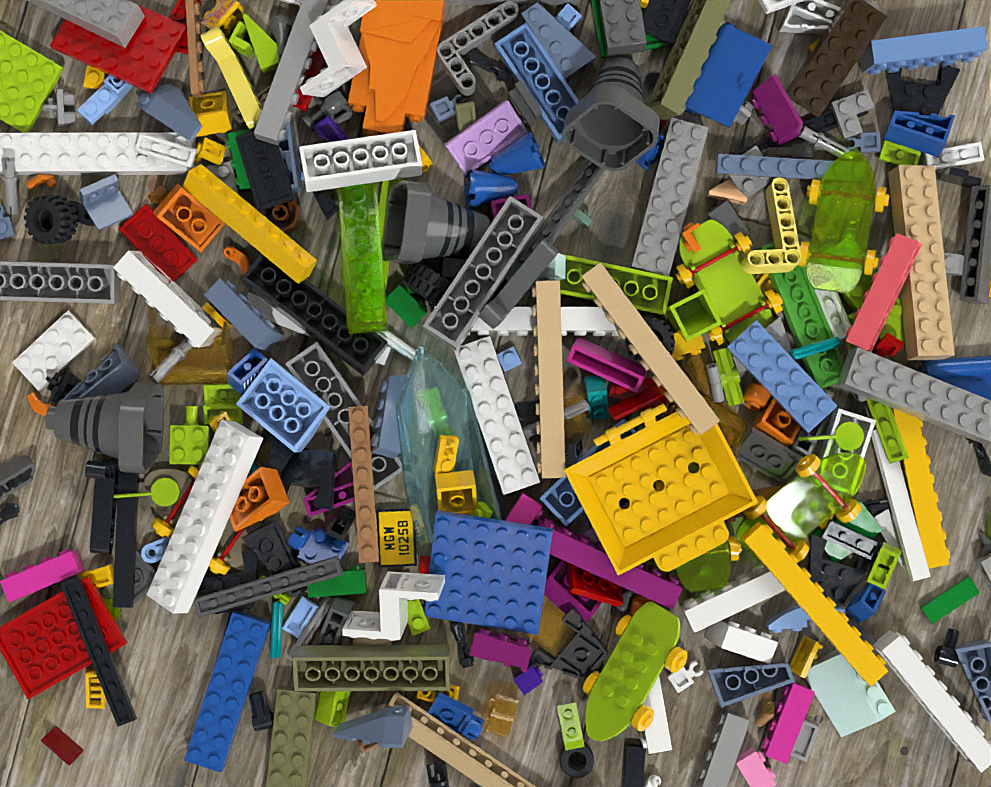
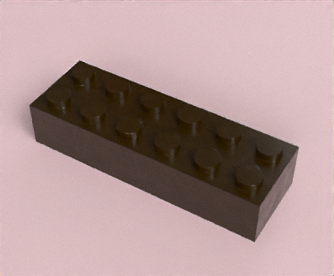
(835, 55)

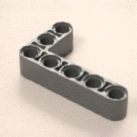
(519, 284)

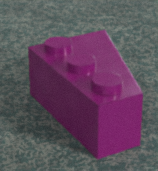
(342, 495)
(501, 649)

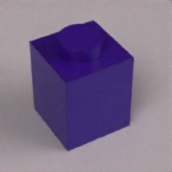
(528, 680)

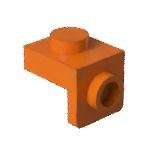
(690, 242)

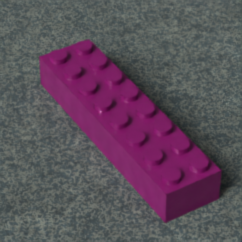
(593, 558)

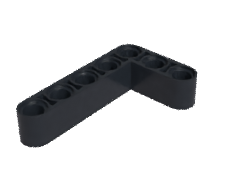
(104, 504)

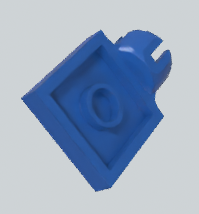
(316, 545)
(456, 716)

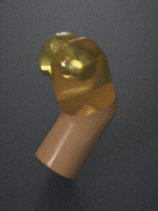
(767, 714)

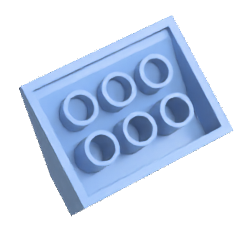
(284, 406)

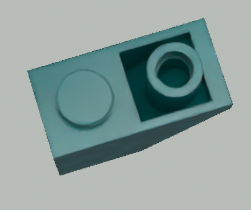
(596, 397)

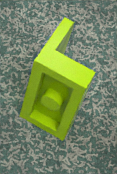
(238, 41)
(332, 707)

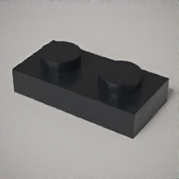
(574, 448)

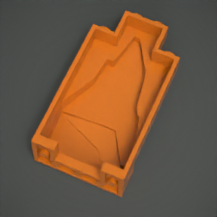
(400, 58)

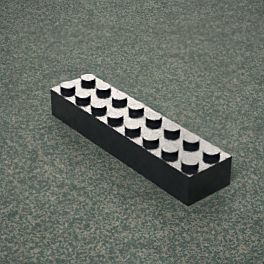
(314, 314)

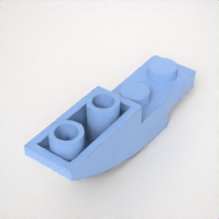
(104, 99)
(791, 618)

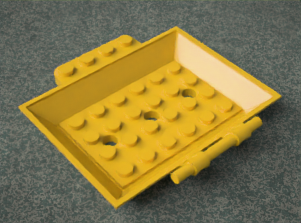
(667, 523)

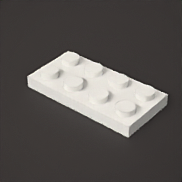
(54, 350)

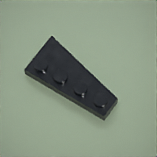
(273, 551)

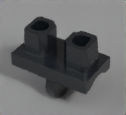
(67, 379)
(437, 775)

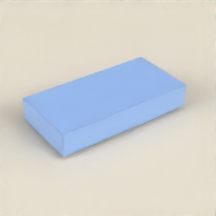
(300, 616)

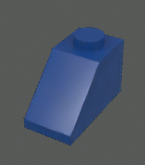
(865, 602)

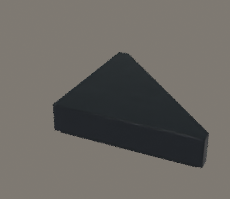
(527, 411)

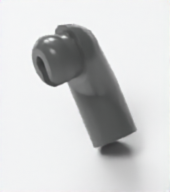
(627, 594)

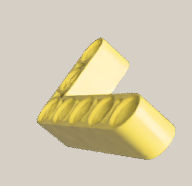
(234, 75)
(780, 233)

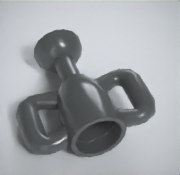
(330, 106)

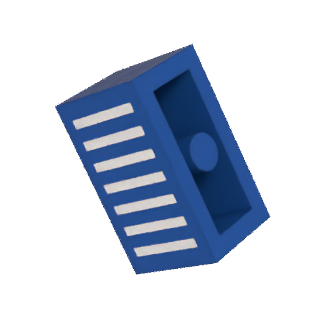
(246, 371)

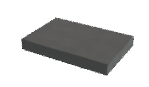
(768, 455)

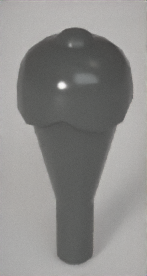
(280, 27)

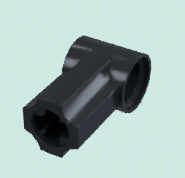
(262, 716)

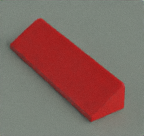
(636, 402)

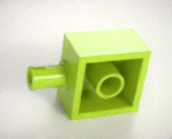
(189, 441)

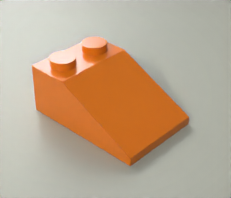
(188, 218)
(776, 423)
(259, 498)

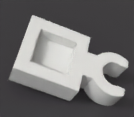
(683, 677)

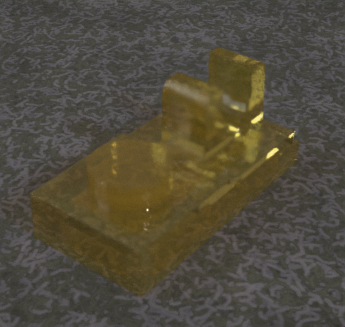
(697, 372)

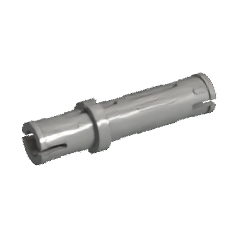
(821, 141)
(10, 178)
(178, 353)

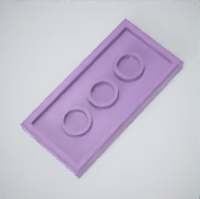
(486, 137)

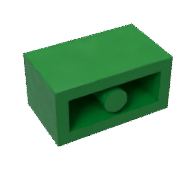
(406, 306)

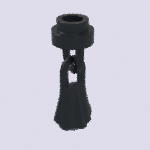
(477, 59)
(985, 463)
(8, 512)
(458, 631)

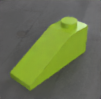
(264, 47)

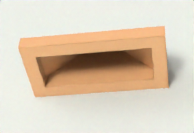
(727, 191)

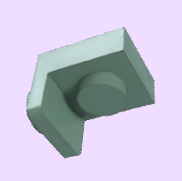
(582, 217)

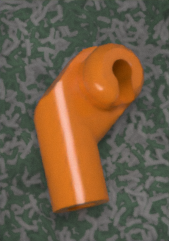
(39, 179)

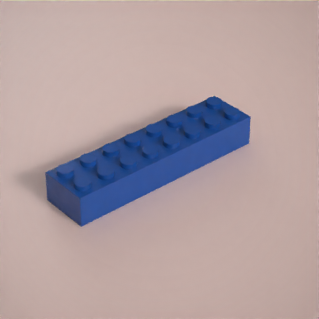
(228, 691)

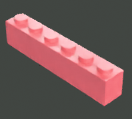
(883, 292)

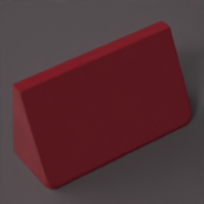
(62, 745)

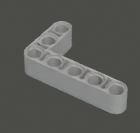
(472, 41)

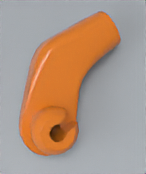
(238, 257)
(36, 404)

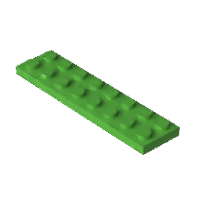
(807, 322)

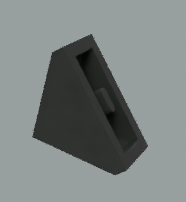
(341, 523)

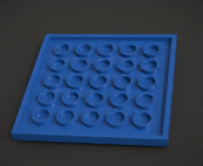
(490, 571)

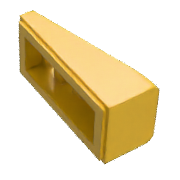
(91, 677)

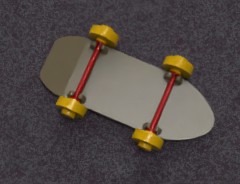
(230, 543)

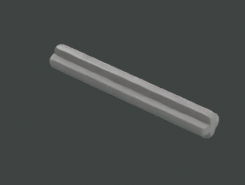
(569, 412)
(313, 623)

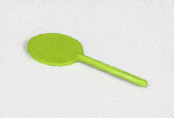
(847, 436)
(163, 492)

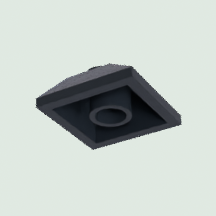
(273, 453)

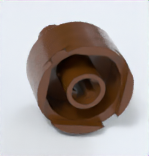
(289, 221)

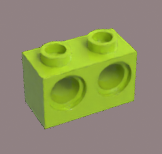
(884, 565)
(570, 726)

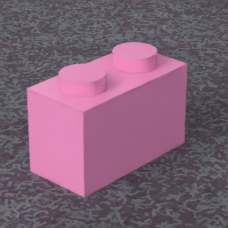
(753, 769)

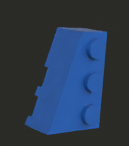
(919, 132)

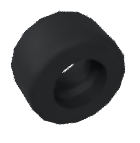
(576, 771)

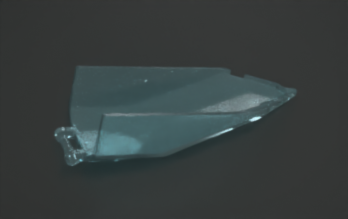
(433, 407)

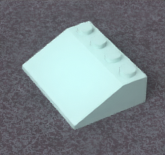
(845, 695)

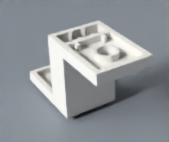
(337, 47)
(394, 597)

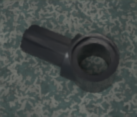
(946, 653)

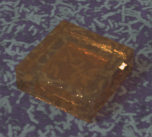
(158, 194)

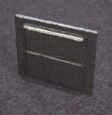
(444, 86)

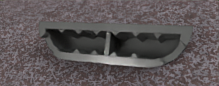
(16, 475)

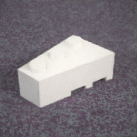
(809, 17)
(742, 640)

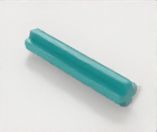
(815, 348)
(276, 629)

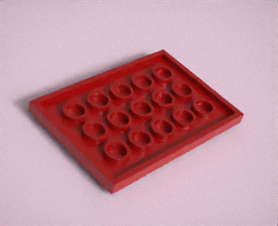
(139, 62)
(46, 642)

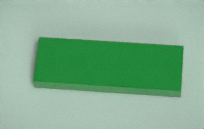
(949, 600)

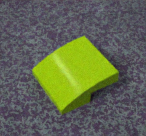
(219, 399)

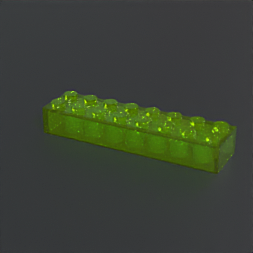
(363, 258)

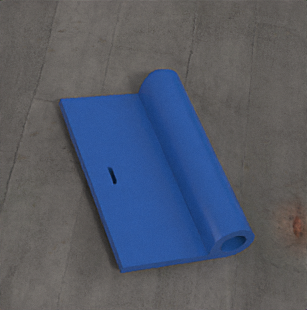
(731, 62)
(965, 373)

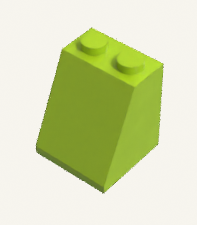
(693, 315)

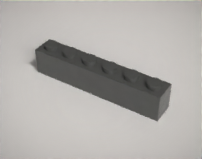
(977, 256)

